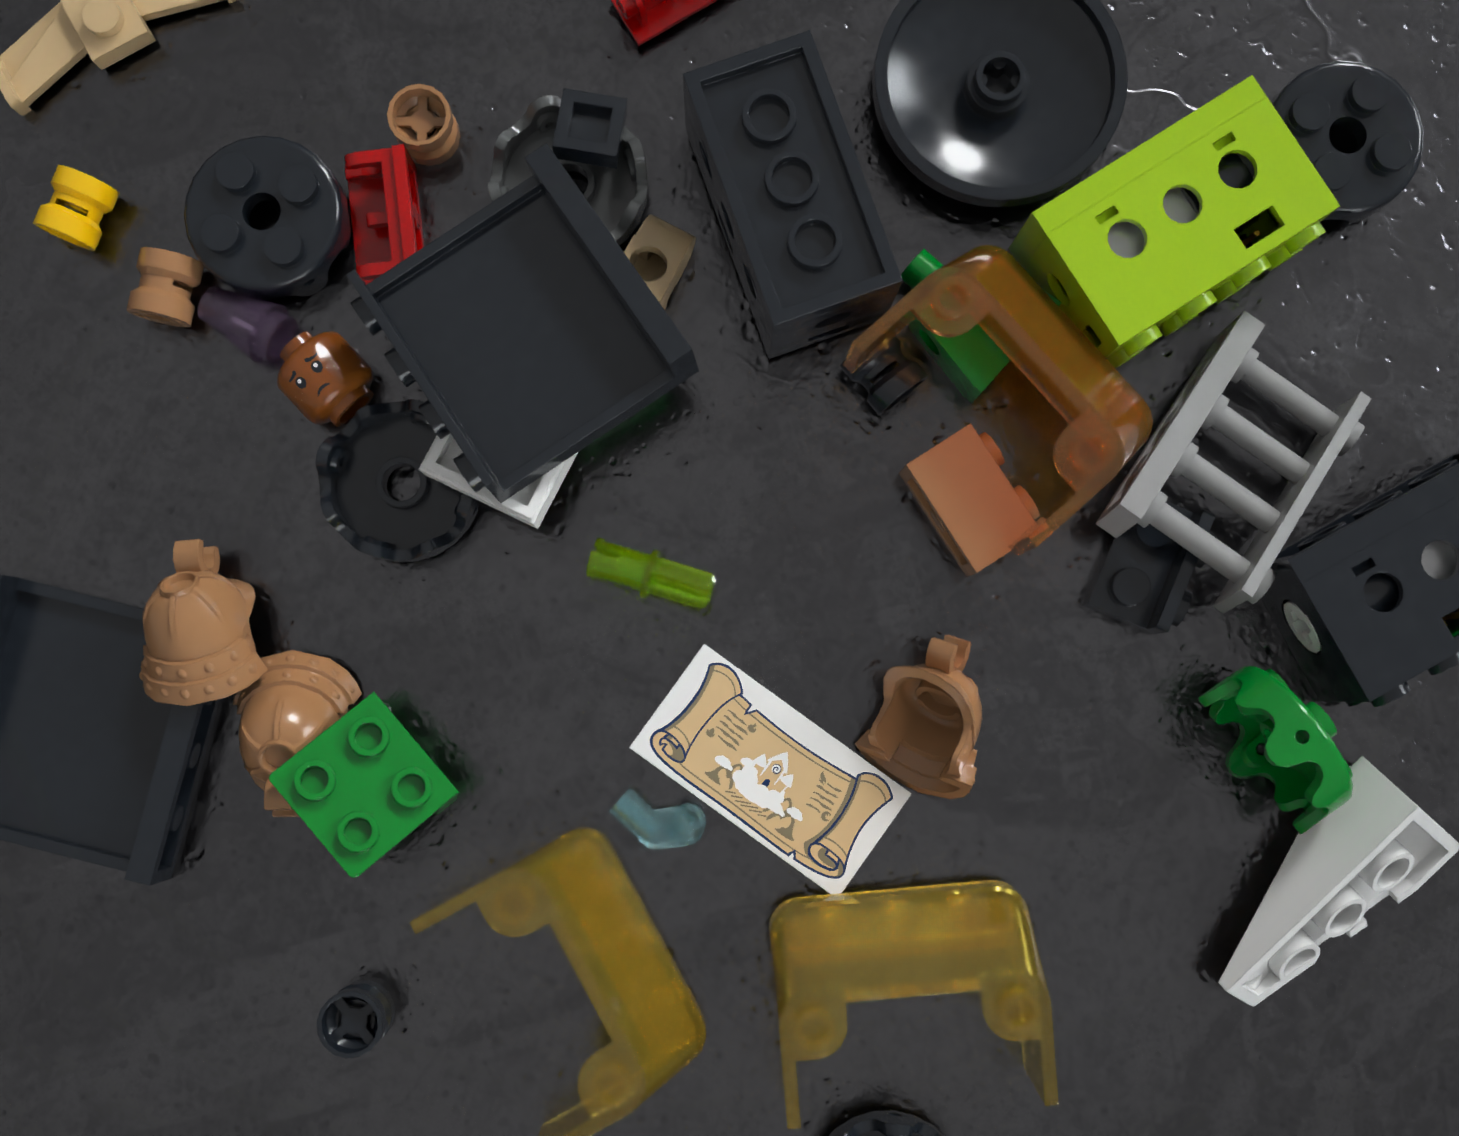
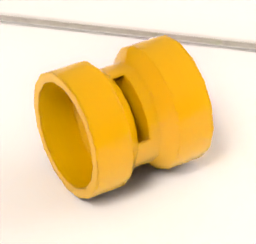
(82, 195)

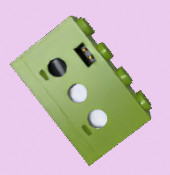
(1177, 223)

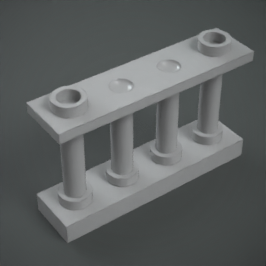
(1174, 455)

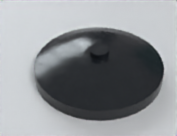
(999, 94)

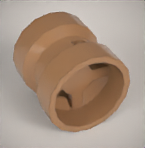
(420, 111)
(165, 287)

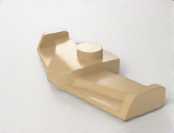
(70, 31)

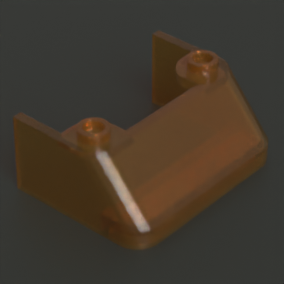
(1102, 408)

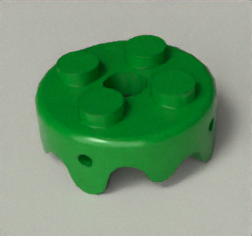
(1294, 738)

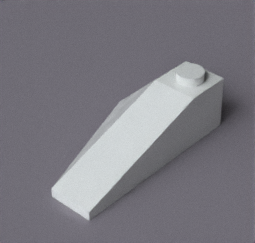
(1334, 875)

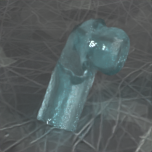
(660, 827)

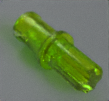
(650, 574)

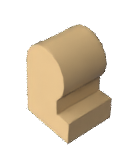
(660, 255)

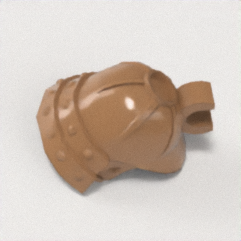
(198, 632)
(286, 712)
(928, 723)

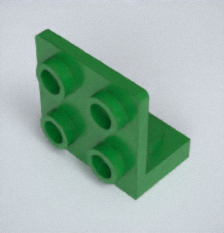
(363, 785)

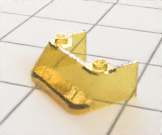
(901, 947)
(618, 958)

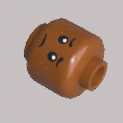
(325, 377)

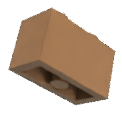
(970, 498)

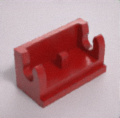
(383, 208)

